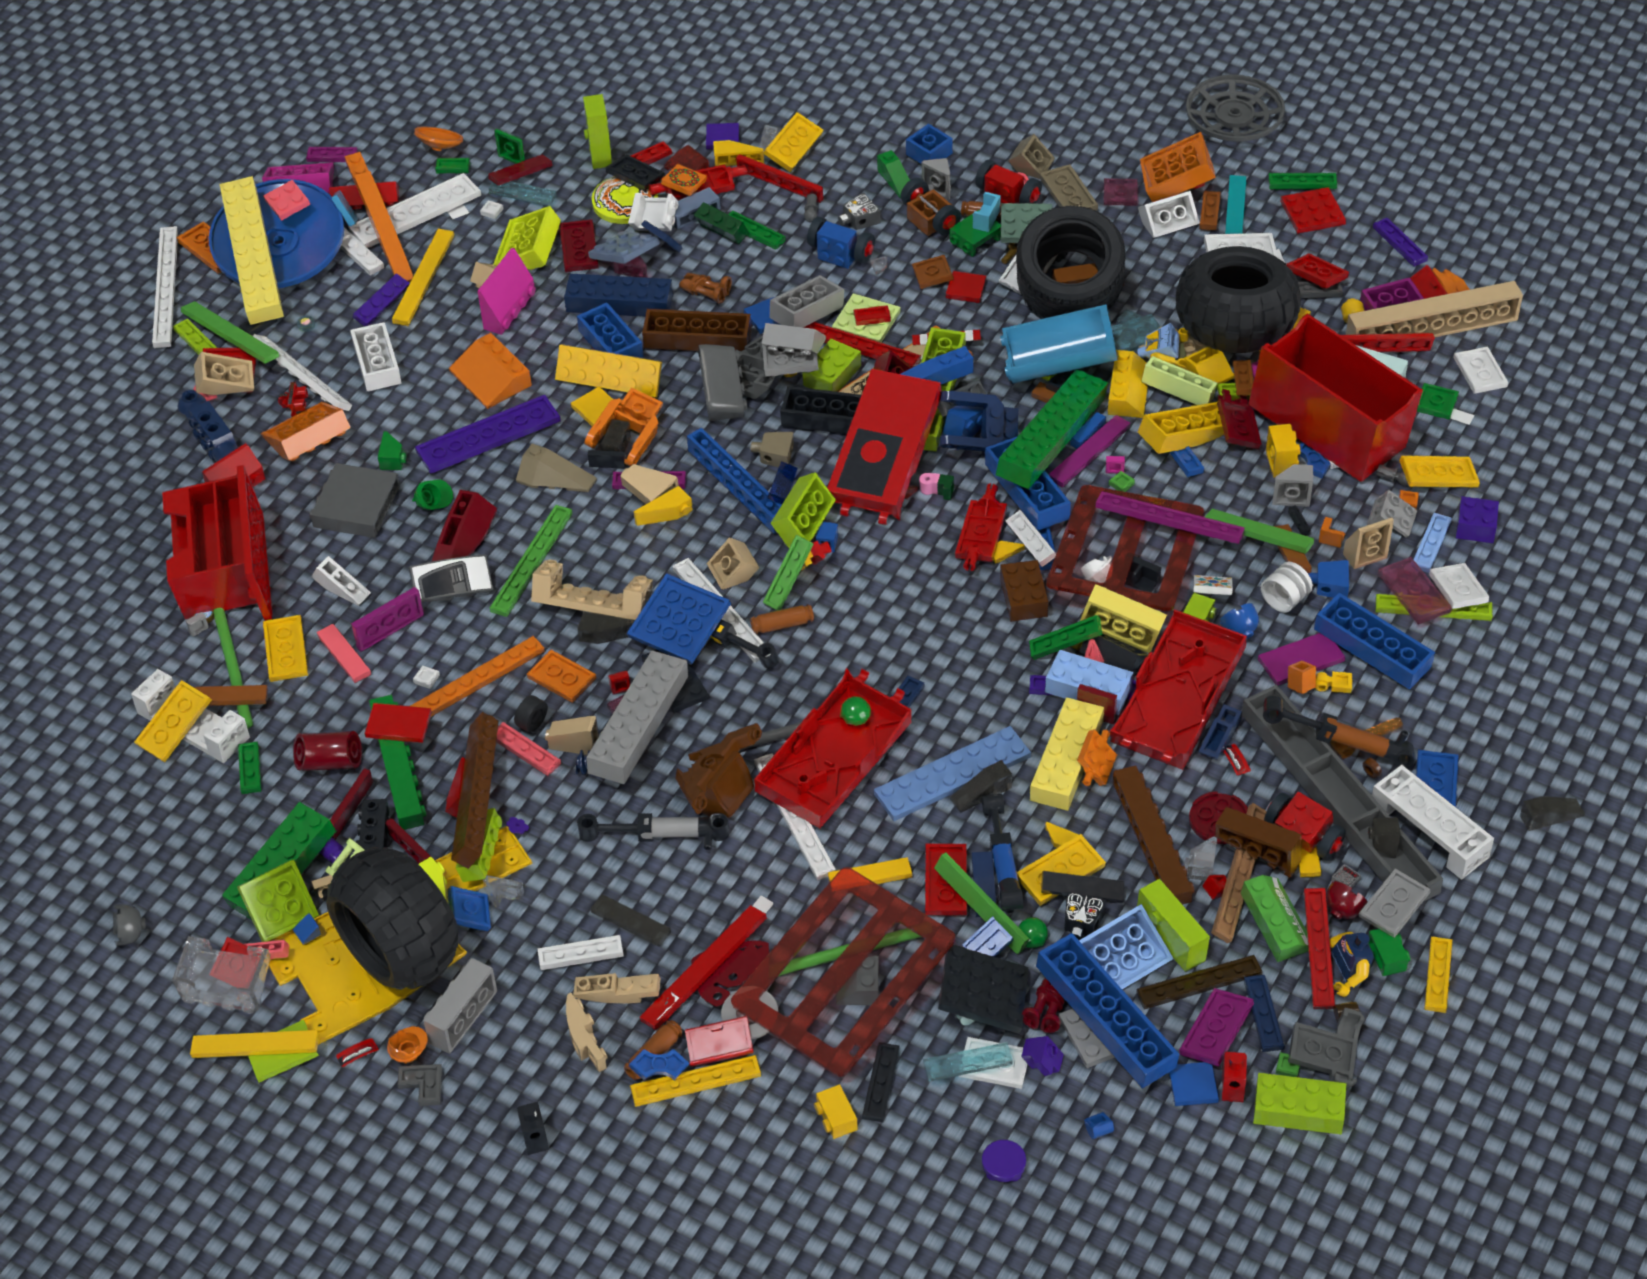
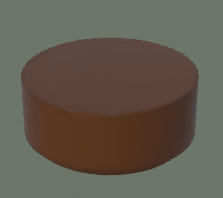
(1372, 768)

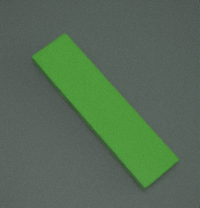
(788, 572)

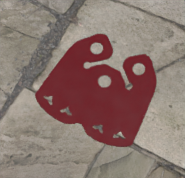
(739, 962)

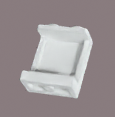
(656, 211)

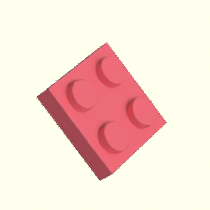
(286, 200)

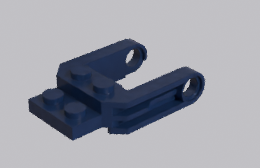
(998, 422)

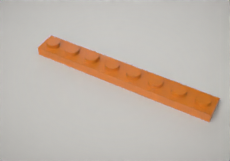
(481, 676)

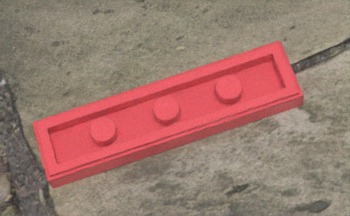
(343, 653)
(526, 749)

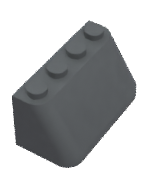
(722, 382)

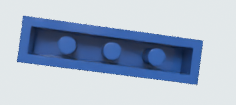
(1095, 423)

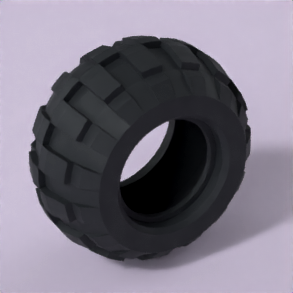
(1237, 299)
(392, 918)

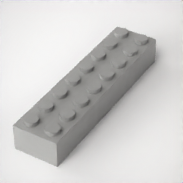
(637, 717)

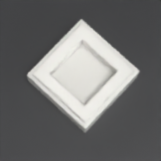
(491, 209)
(426, 677)

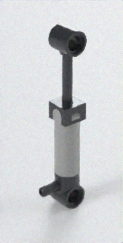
(647, 827)

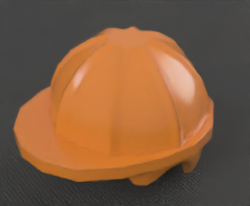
(407, 1044)

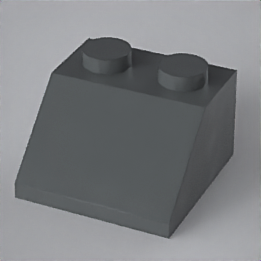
(862, 986)

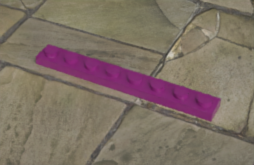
(1170, 517)

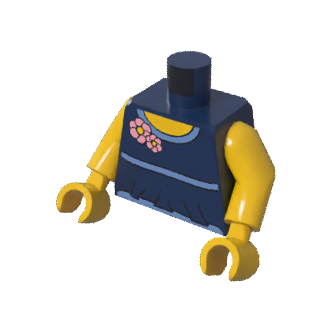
(1352, 958)

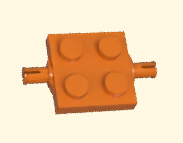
(1096, 757)

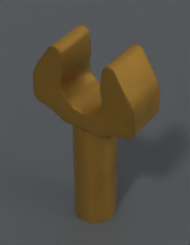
(1013, 248)

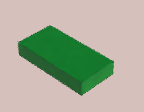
(452, 165)

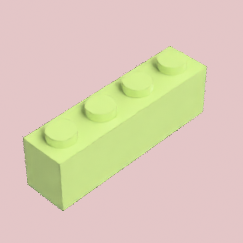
(1178, 381)

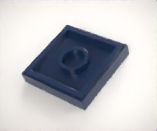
(662, 236)

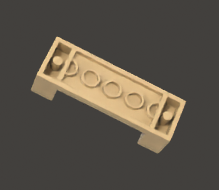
(548, 589)

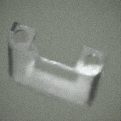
(221, 976)

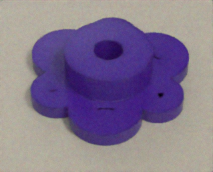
(517, 825)

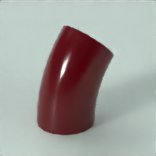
(327, 750)

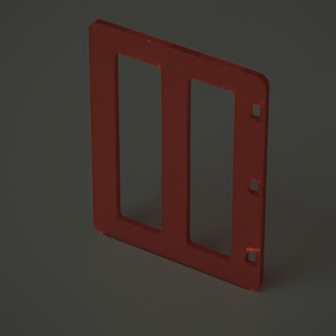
(1079, 524)
(794, 1027)

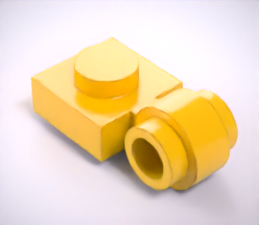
(1338, 681)

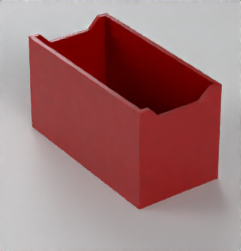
(1335, 397)

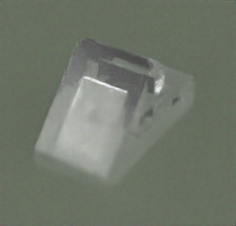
(499, 887)

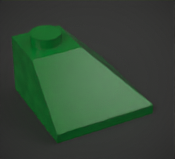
(509, 146)

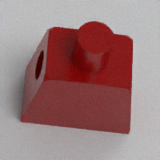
(1234, 1070)

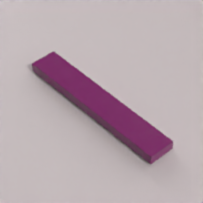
(1089, 450)

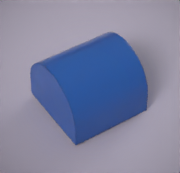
(1099, 1125)

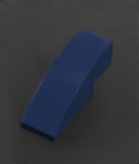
(1221, 732)
(984, 873)

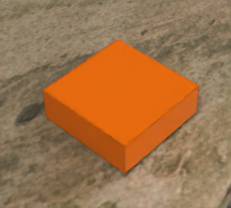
(1409, 497)

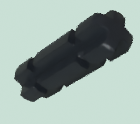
(1299, 520)

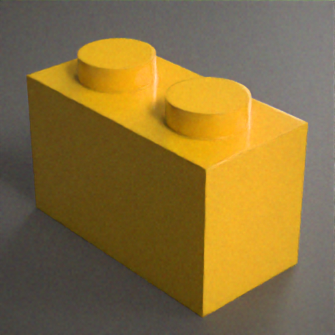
(836, 1112)

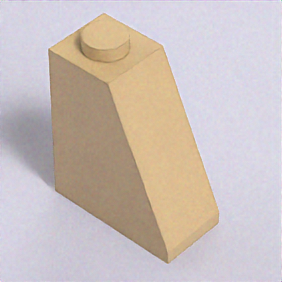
(647, 483)
(573, 734)

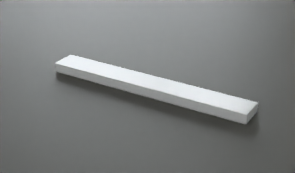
(690, 573)
(804, 835)

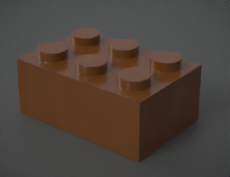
(1024, 590)

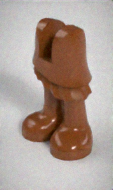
(698, 283)

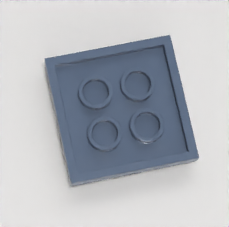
(624, 247)

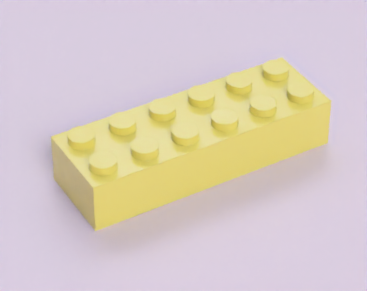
(1059, 769)

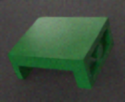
(968, 238)

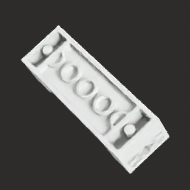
(210, 732)
(1438, 818)

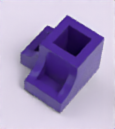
(1042, 1054)

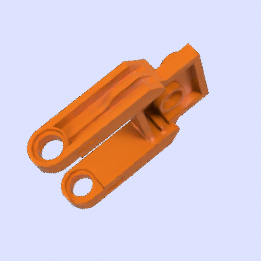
(636, 409)

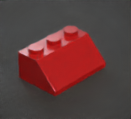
(227, 467)

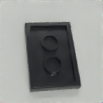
(635, 172)

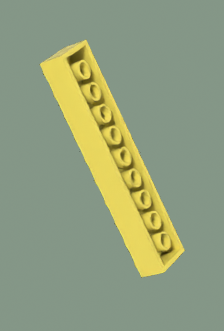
(251, 250)

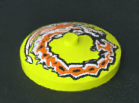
(614, 200)

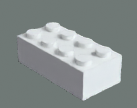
(375, 356)

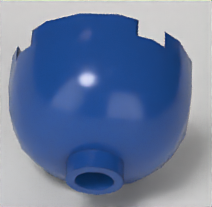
(1241, 621)

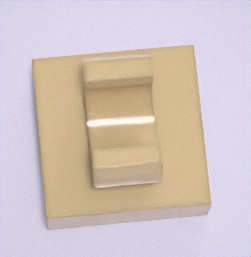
(321, 884)

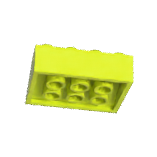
(531, 237)

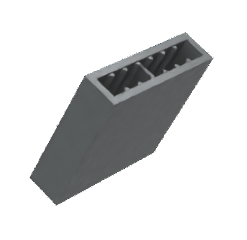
(355, 500)

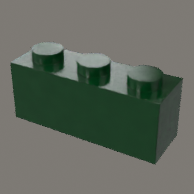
(721, 223)

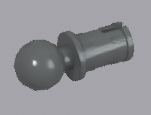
(811, 208)
(1392, 474)

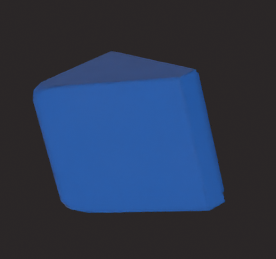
(307, 929)

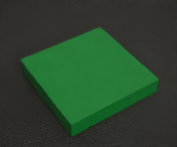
(1437, 401)

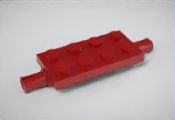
(718, 179)
(981, 529)

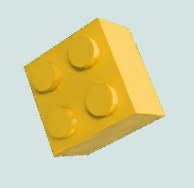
(1281, 448)

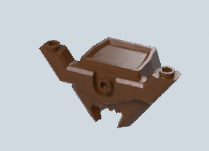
(720, 776)

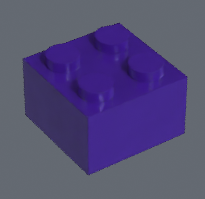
(1477, 519)

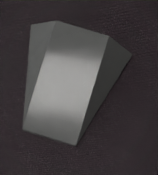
(753, 371)

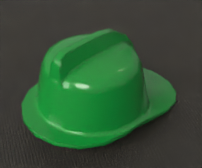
(433, 494)

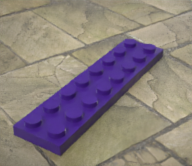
(487, 434)

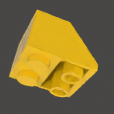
(1210, 364)

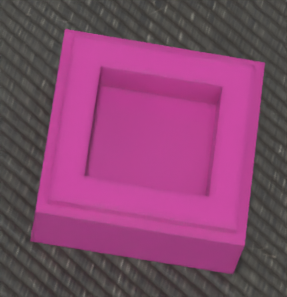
(1114, 464)

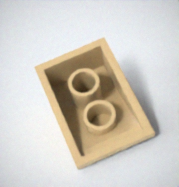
(222, 374)
(1369, 544)

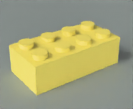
(1124, 618)

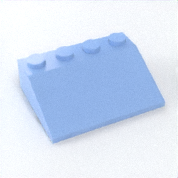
(1128, 947)

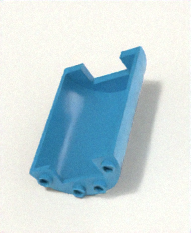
(1058, 344)

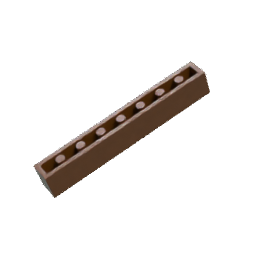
(1152, 832)

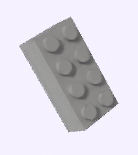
(807, 302)
(460, 1005)

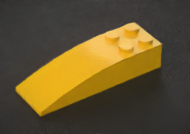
(1181, 427)

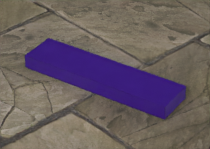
(1400, 242)

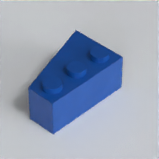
(963, 421)

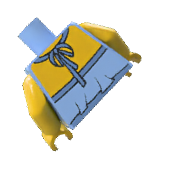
(1165, 345)

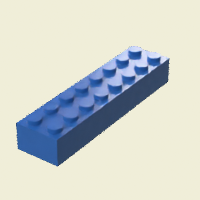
(1107, 1010)

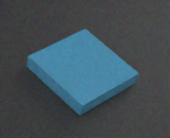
(344, 207)

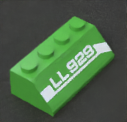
(1275, 916)

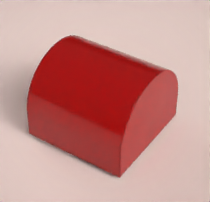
(619, 682)

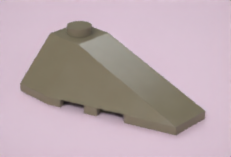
(546, 468)

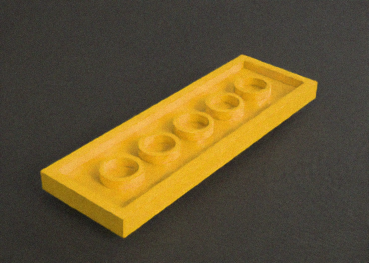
(608, 370)

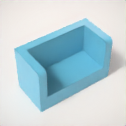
(988, 213)

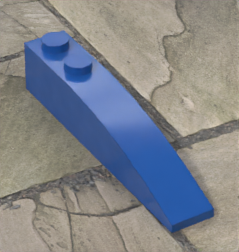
(944, 367)

